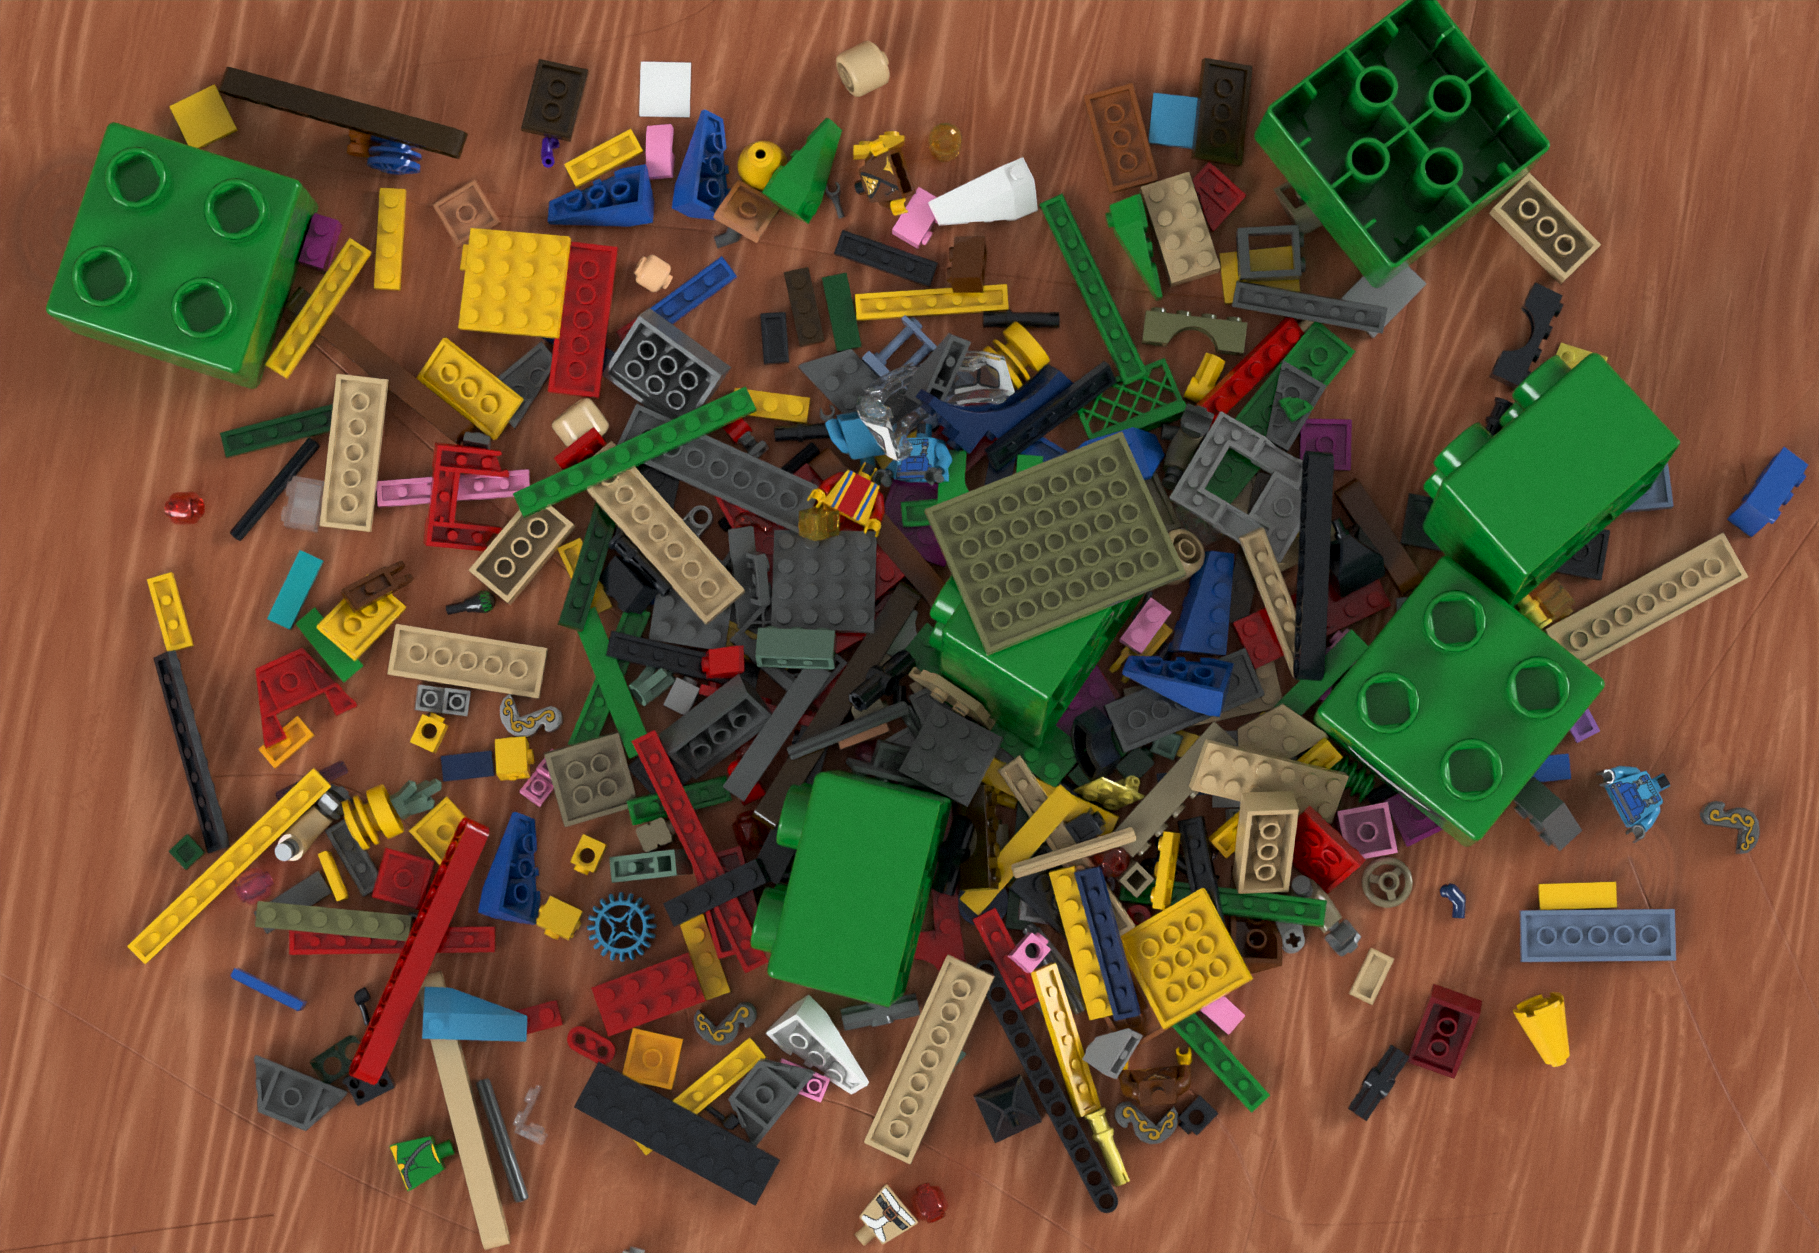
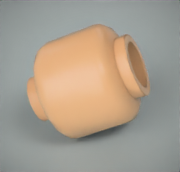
(653, 273)

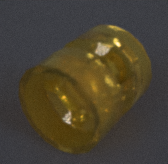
(945, 142)

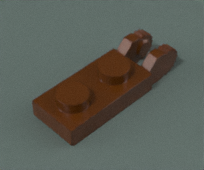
(375, 587)

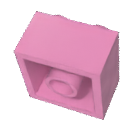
(1368, 829)

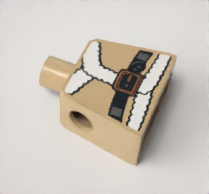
(885, 1217)

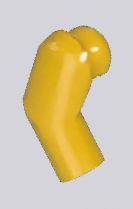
(1005, 799)

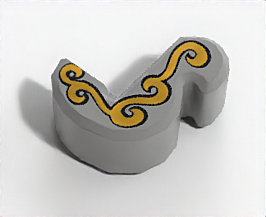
(530, 723)

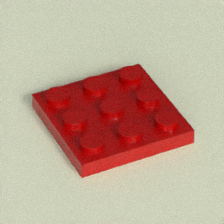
(1323, 852)

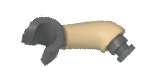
(311, 824)

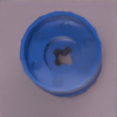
(393, 157)

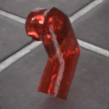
(751, 519)

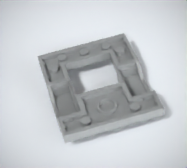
(1278, 504)

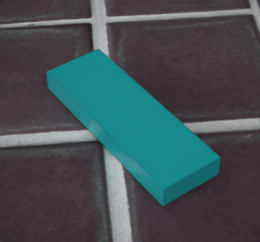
(295, 590)

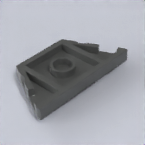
(840, 378)
(293, 1095)
(766, 1095)

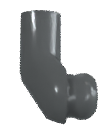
(730, 237)

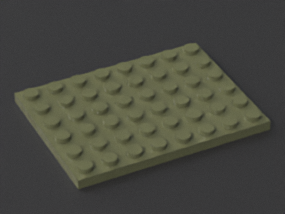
(1055, 543)

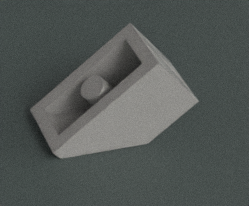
(1112, 1051)

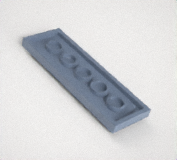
(1597, 935)

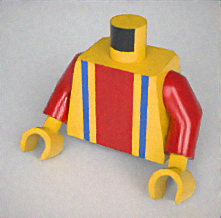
(853, 497)

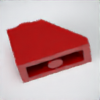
(723, 662)

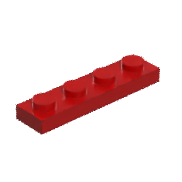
(1000, 945)

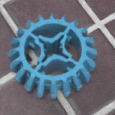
(603, 914)

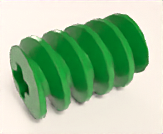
(1357, 780)

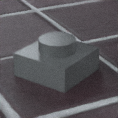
(476, 440)

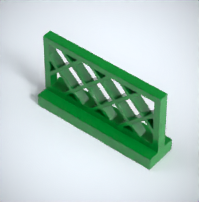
(1144, 421)

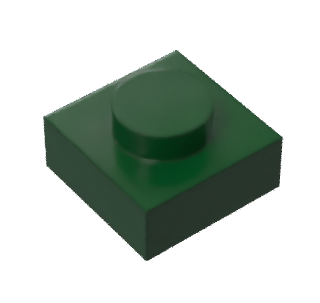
(187, 852)

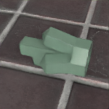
(651, 684)
(415, 798)

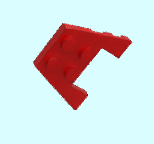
(290, 683)

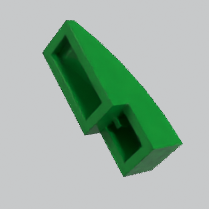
(332, 654)

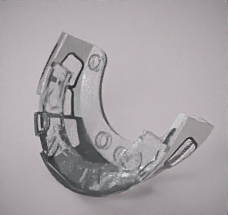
(893, 415)

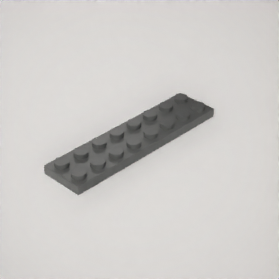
(728, 473)

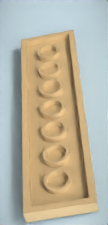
(667, 542)
(1649, 601)
(929, 1059)

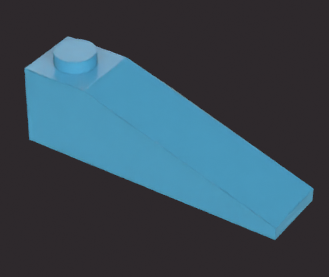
(465, 1017)

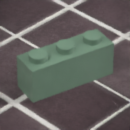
(796, 648)

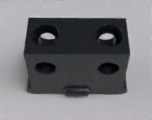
(370, 1091)

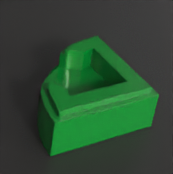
(1295, 407)

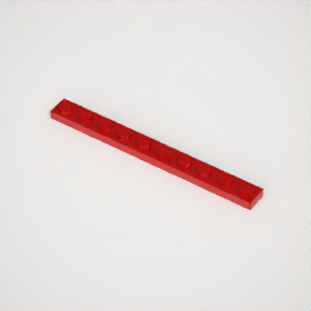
(696, 845)

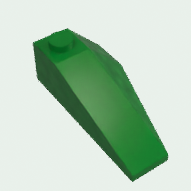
(803, 180)
(1130, 229)

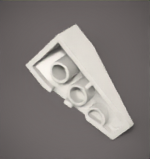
(998, 195)
(813, 1037)

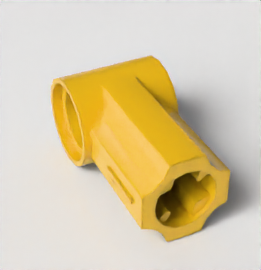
(1205, 377)

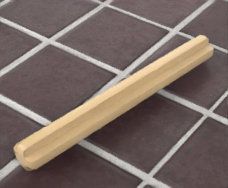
(1073, 852)

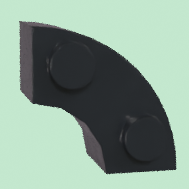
(1093, 732)

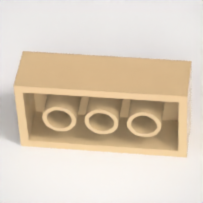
(1544, 228)
(1179, 229)
(521, 551)
(1265, 842)

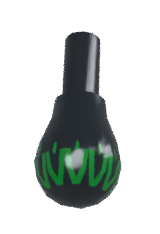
(480, 602)

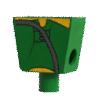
(420, 1159)

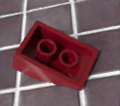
(1444, 1031)

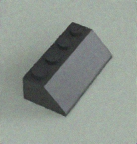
(716, 727)

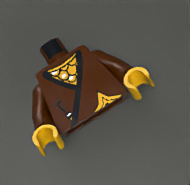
(885, 178)
(1157, 1085)

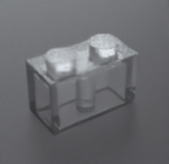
(303, 504)

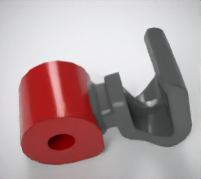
(740, 432)

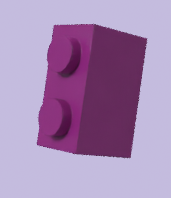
(320, 243)

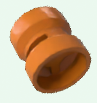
(359, 144)

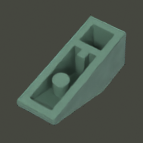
(650, 865)

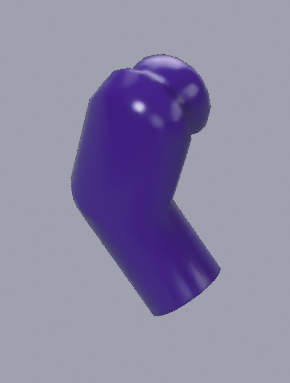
(546, 151)

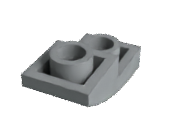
(442, 700)

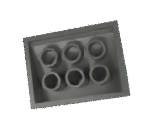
(665, 367)

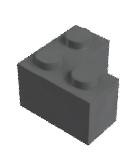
(1546, 814)

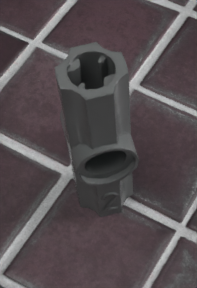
(877, 1015)

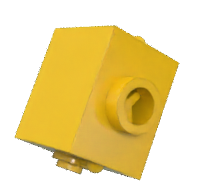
(513, 758)
(559, 919)

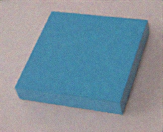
(1172, 120)

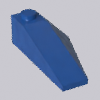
(702, 177)
(617, 201)
(1193, 684)
(511, 881)

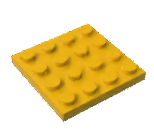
(514, 283)
(1184, 958)

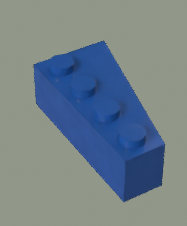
(1206, 608)

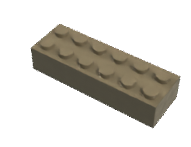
(1169, 794)

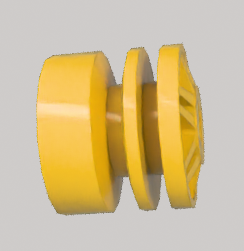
(1019, 353)
(372, 817)

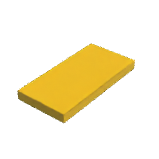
(469, 388)

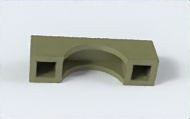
(1226, 334)

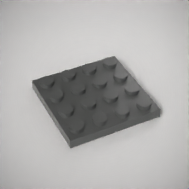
(824, 582)

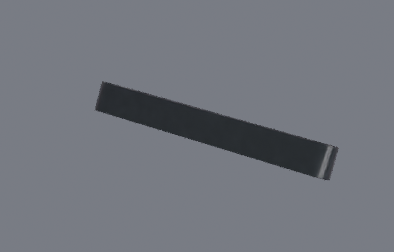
(1313, 565)

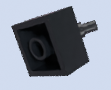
(1353, 559)
(1007, 1108)

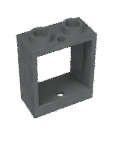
(1243, 258)

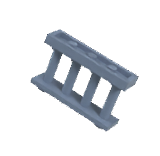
(877, 361)

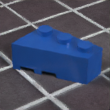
(1769, 492)

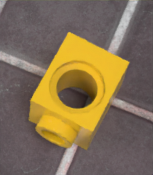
(419, 738)
(599, 849)

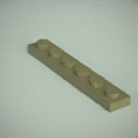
(333, 921)

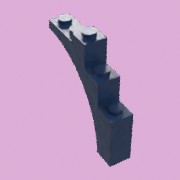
(968, 424)

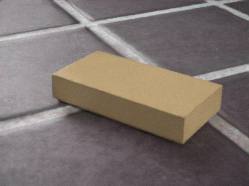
(1371, 976)

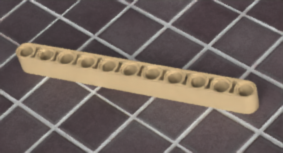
(468, 1133)

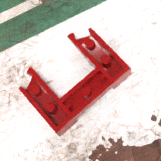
(447, 464)

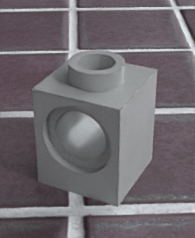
(682, 695)

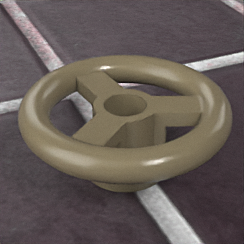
(1369, 877)

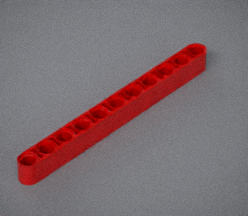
(419, 951)

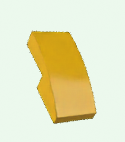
(891, 140)

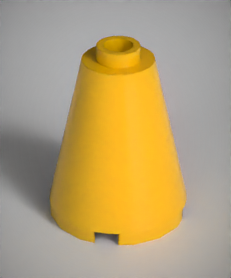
(759, 163)
(1546, 1026)

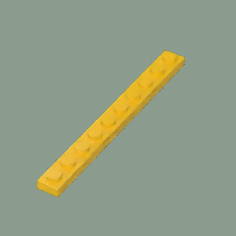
(229, 866)

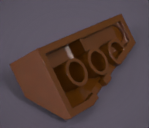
(1256, 941)

